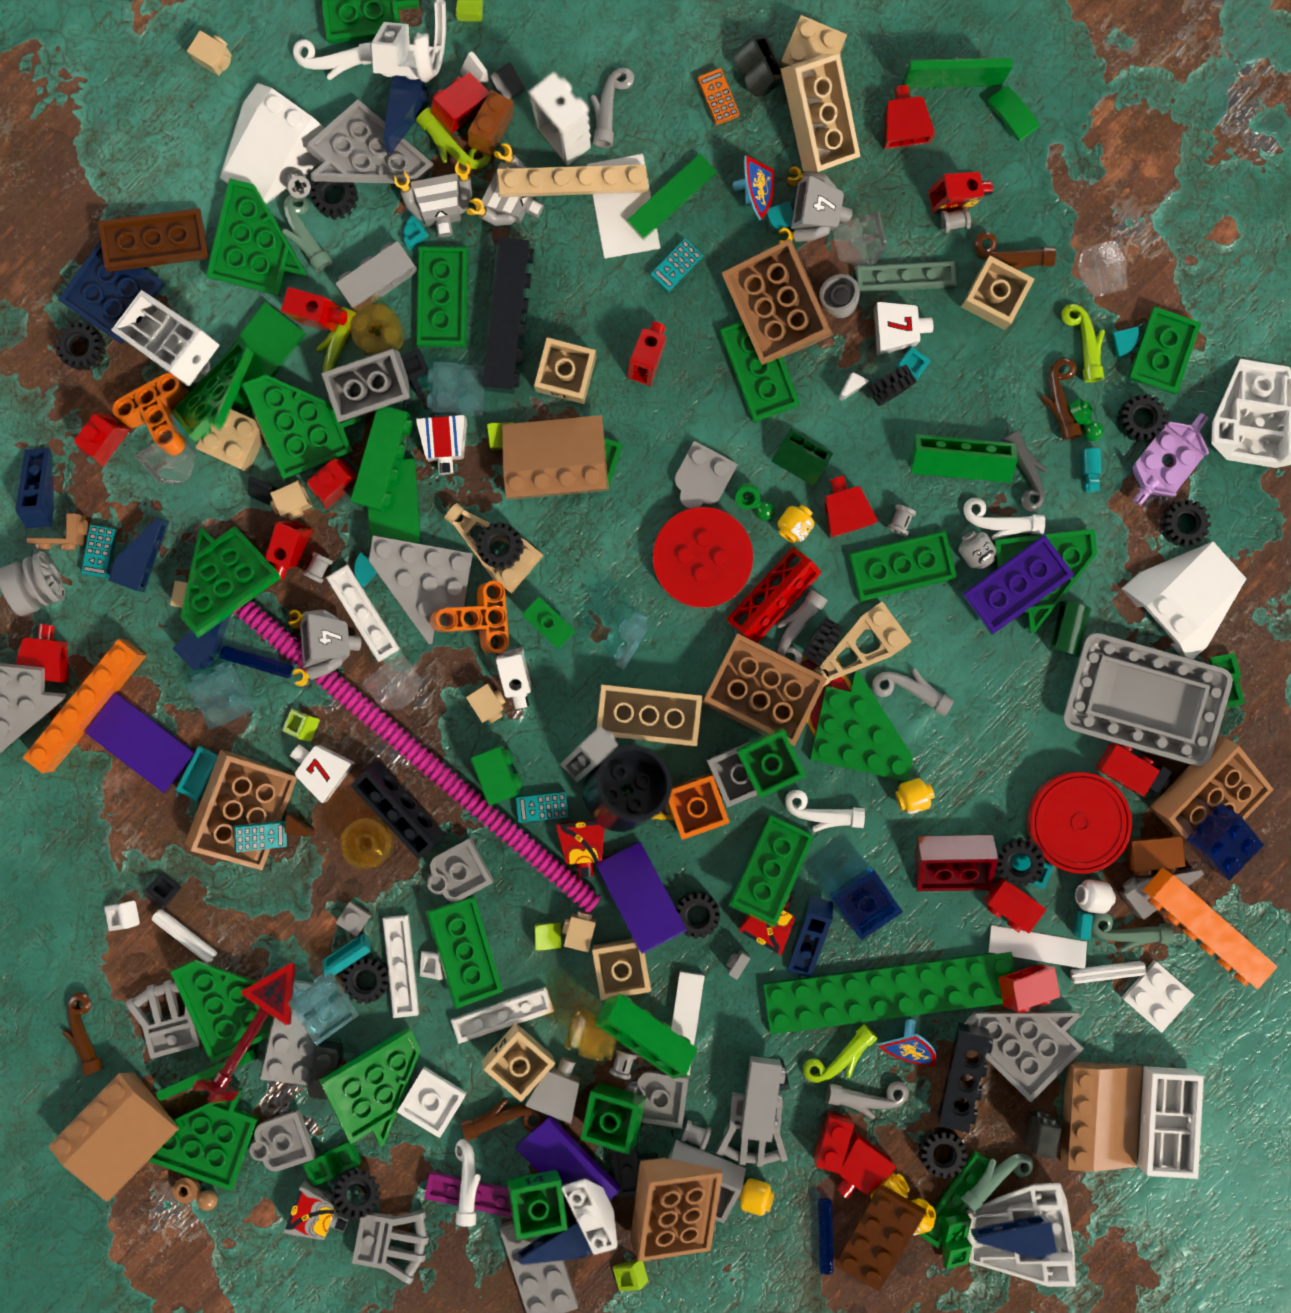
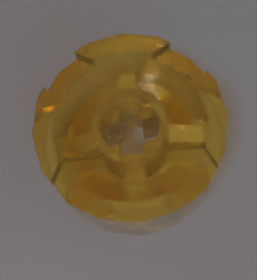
(372, 318)
(353, 842)
(588, 1037)

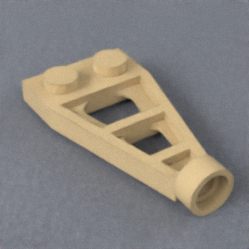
(509, 577)
(886, 630)

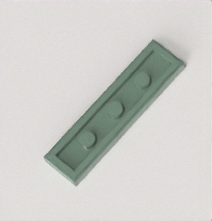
(906, 276)

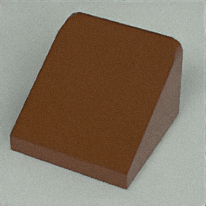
(296, 826)

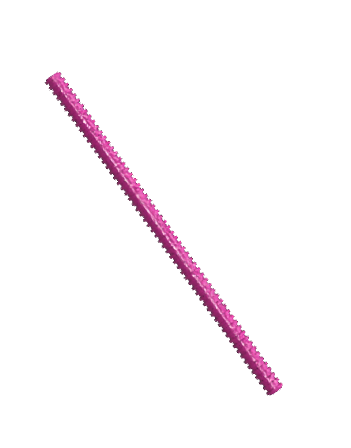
(424, 761)

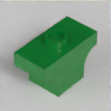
(548, 623)

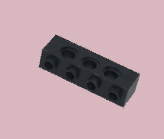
(398, 809)
(966, 1039)

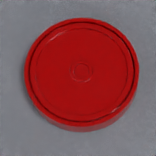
(702, 557)
(1079, 821)

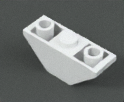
(593, 1214)

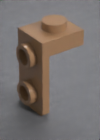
(75, 535)

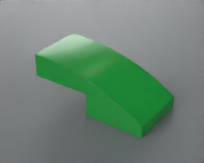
(1014, 113)
(1230, 664)
(332, 1162)
(955, 1242)

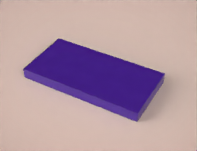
(1018, 584)
(140, 742)
(641, 898)
(553, 1148)

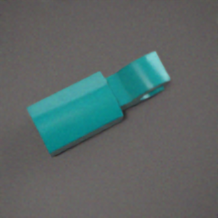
(1091, 469)

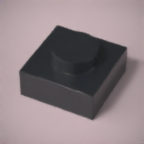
(1161, 780)

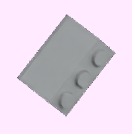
(367, 384)
(732, 1175)

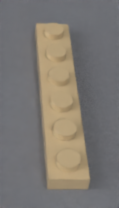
(571, 180)

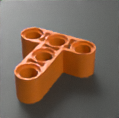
(143, 411)
(480, 618)

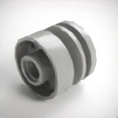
(31, 584)

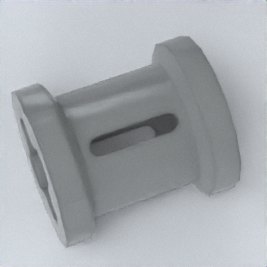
(303, 181)
(955, 219)
(901, 520)
(317, 567)
(623, 1063)
(695, 1134)

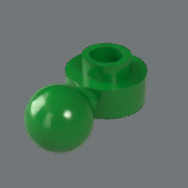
(1082, 413)
(763, 509)

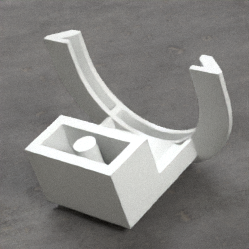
(395, 56)

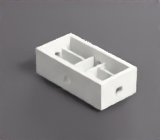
(561, 118)
(165, 337)
(1170, 1122)

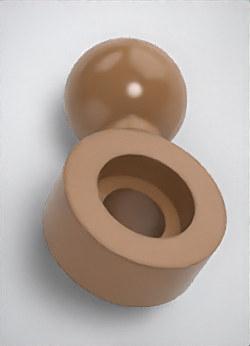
(205, 1199)

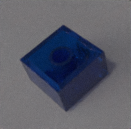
(1225, 842)
(866, 903)

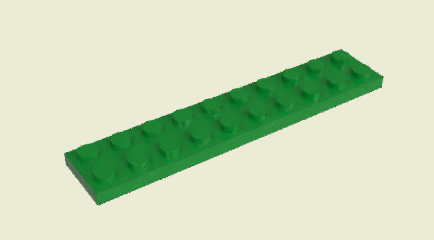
(886, 992)

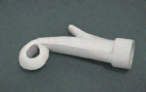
(339, 61)
(1006, 525)
(828, 817)
(465, 1214)

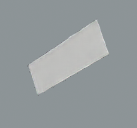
(1038, 947)

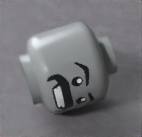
(977, 550)

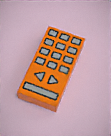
(718, 96)

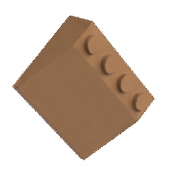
(777, 302)
(554, 457)
(763, 689)
(1199, 790)
(238, 794)
(1100, 1116)
(114, 1135)
(674, 1208)

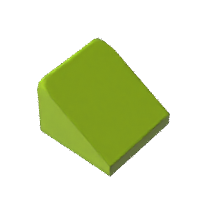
(469, 10)
(496, 435)
(301, 725)
(547, 936)
(630, 1275)

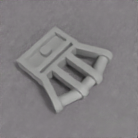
(164, 1035)
(759, 1158)
(374, 1241)

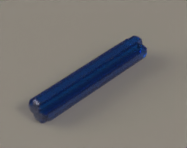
(256, 662)
(825, 1236)

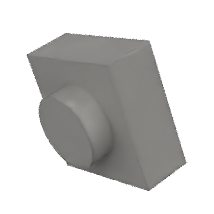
(353, 918)
(737, 963)

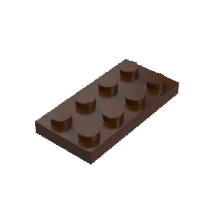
(153, 240)
(880, 1237)

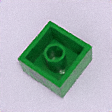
(771, 763)
(497, 774)
(613, 1118)
(537, 1204)

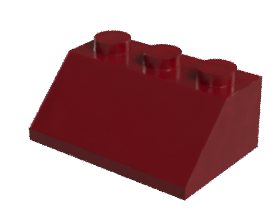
(955, 863)

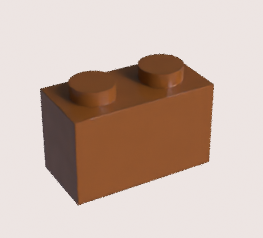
(490, 123)
(1155, 853)

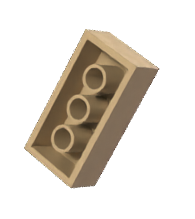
(820, 112)
(650, 715)

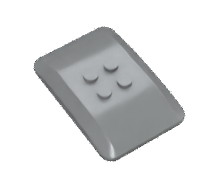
(1147, 699)

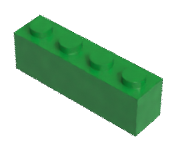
(381, 458)
(963, 458)
(646, 1036)

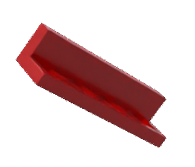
(777, 598)

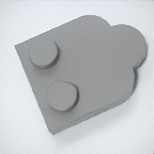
(703, 476)
(458, 872)
(664, 1098)
(282, 1142)

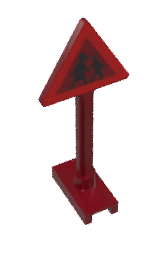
(272, 998)

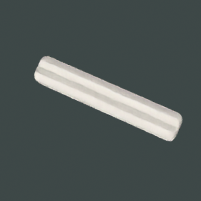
(184, 936)
(1107, 972)

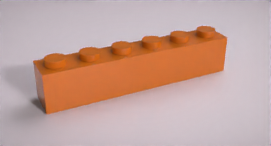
(84, 706)
(1209, 928)

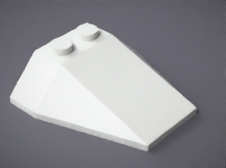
(269, 142)
(1255, 415)
(1188, 595)
(1027, 1202)

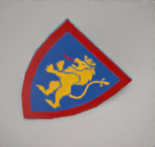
(757, 186)
(911, 1047)

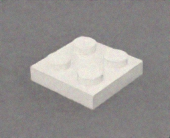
(1157, 996)
(432, 1102)

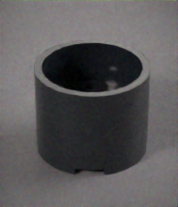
(645, 783)

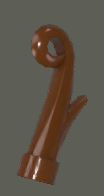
(1017, 259)
(1059, 405)
(79, 1038)
(499, 1116)

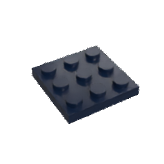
(105, 295)

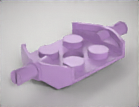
(1185, 447)

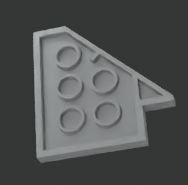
(355, 151)
(421, 578)
(22, 700)
(1029, 1046)

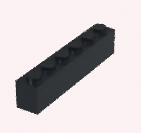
(506, 315)

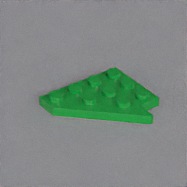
(360, 18)
(250, 244)
(214, 394)
(296, 425)
(1074, 547)
(223, 579)
(858, 734)
(218, 1006)
(371, 1087)
(209, 1143)

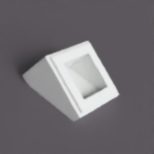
(476, 68)
(852, 385)
(122, 915)
(431, 965)

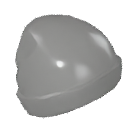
(839, 295)

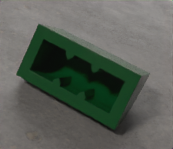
(802, 457)
(1070, 628)

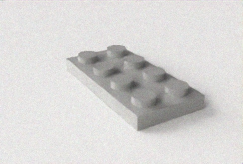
(289, 1049)
(541, 1285)

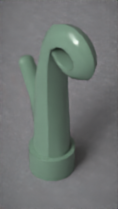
(318, 258)
(1134, 937)
(993, 1177)

